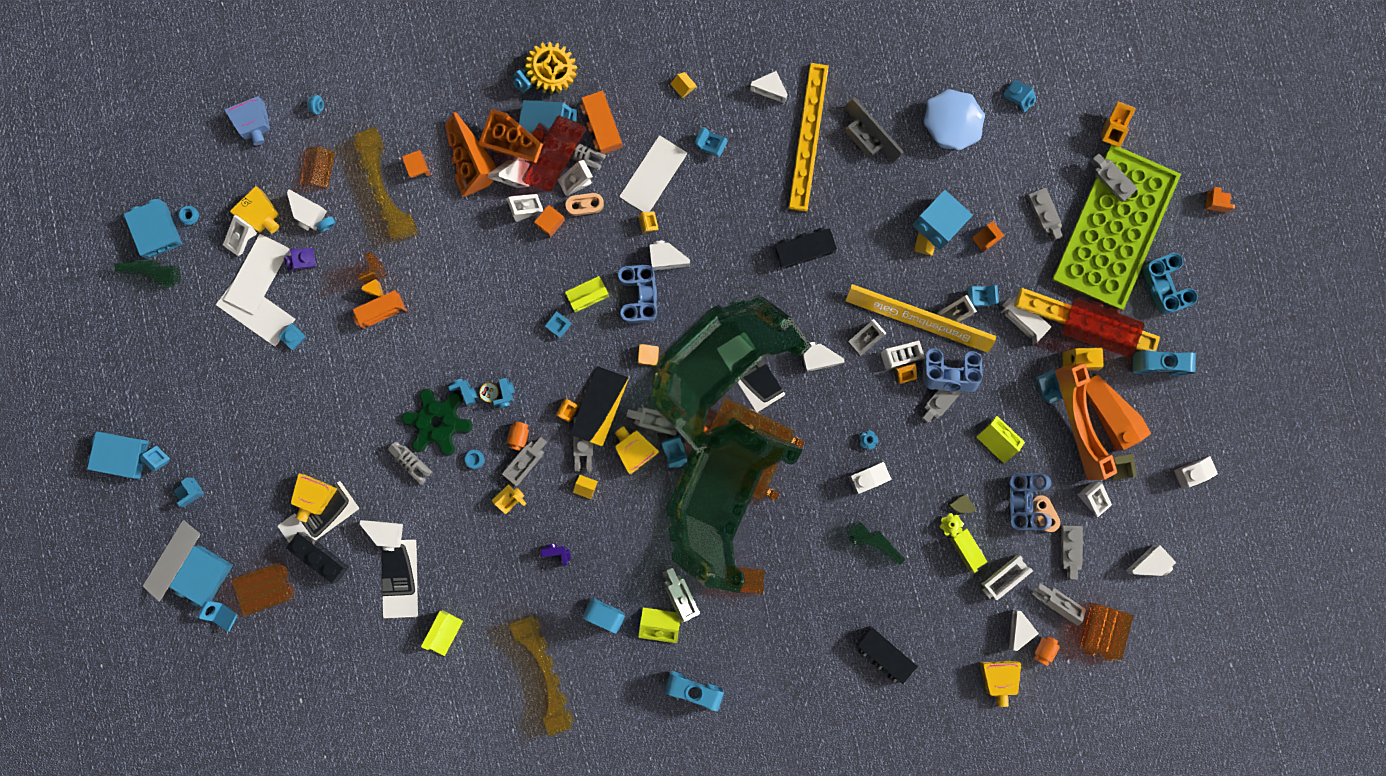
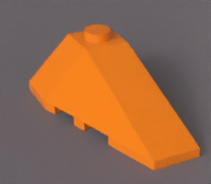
(509, 138)
(471, 159)
(1118, 418)

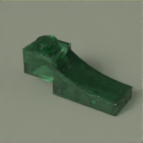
(165, 276)
(860, 535)

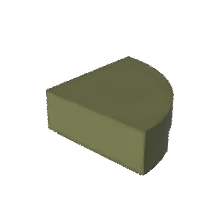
(963, 505)

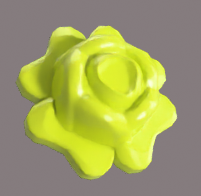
(951, 525)

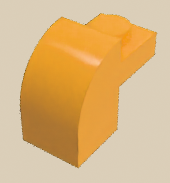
(1116, 125)

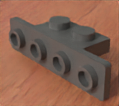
(869, 134)

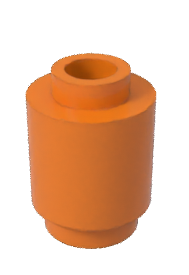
(517, 435)
(1046, 650)

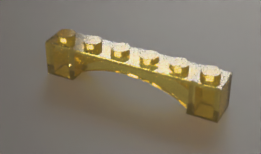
(371, 145)
(557, 717)

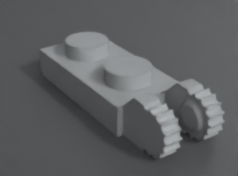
(582, 448)

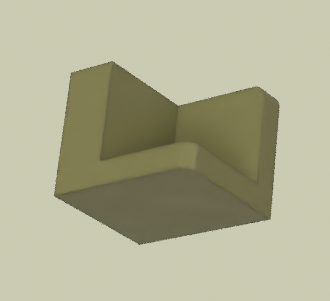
(1125, 467)

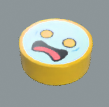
(489, 392)

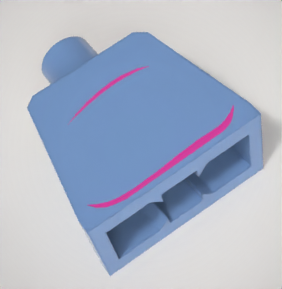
(250, 119)

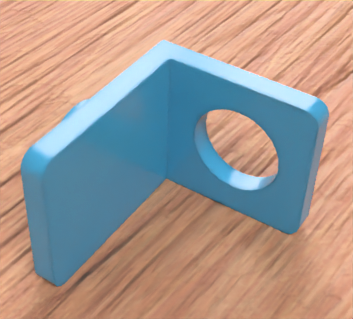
(221, 614)

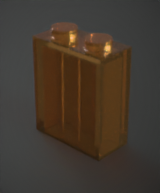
(263, 589)
(1105, 632)

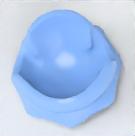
(954, 119)

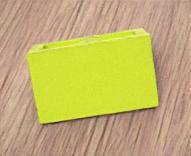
(587, 294)
(1001, 440)
(968, 550)
(659, 625)
(442, 633)

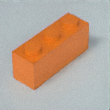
(601, 122)

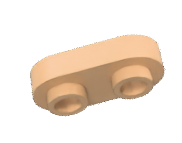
(584, 202)
(1049, 509)

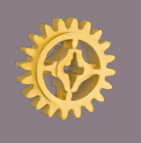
(559, 63)

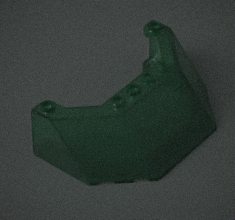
(715, 357)
(715, 496)

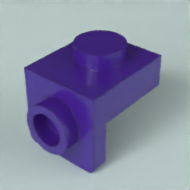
(299, 259)
(552, 549)

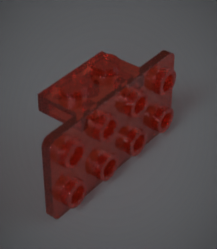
(556, 151)
(1103, 327)

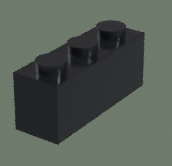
(805, 248)
(317, 557)
(885, 656)

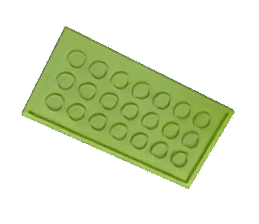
(1116, 235)

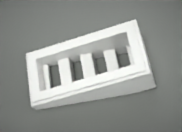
(891, 359)

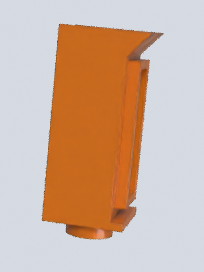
(378, 309)

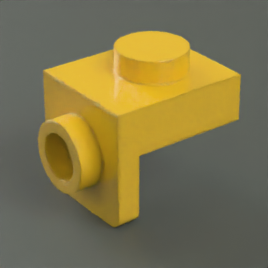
(508, 499)

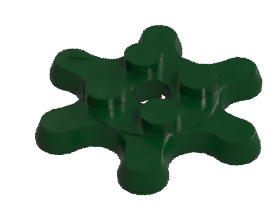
(450, 422)

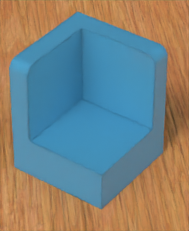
(188, 492)

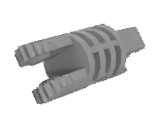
(584, 153)
(409, 462)

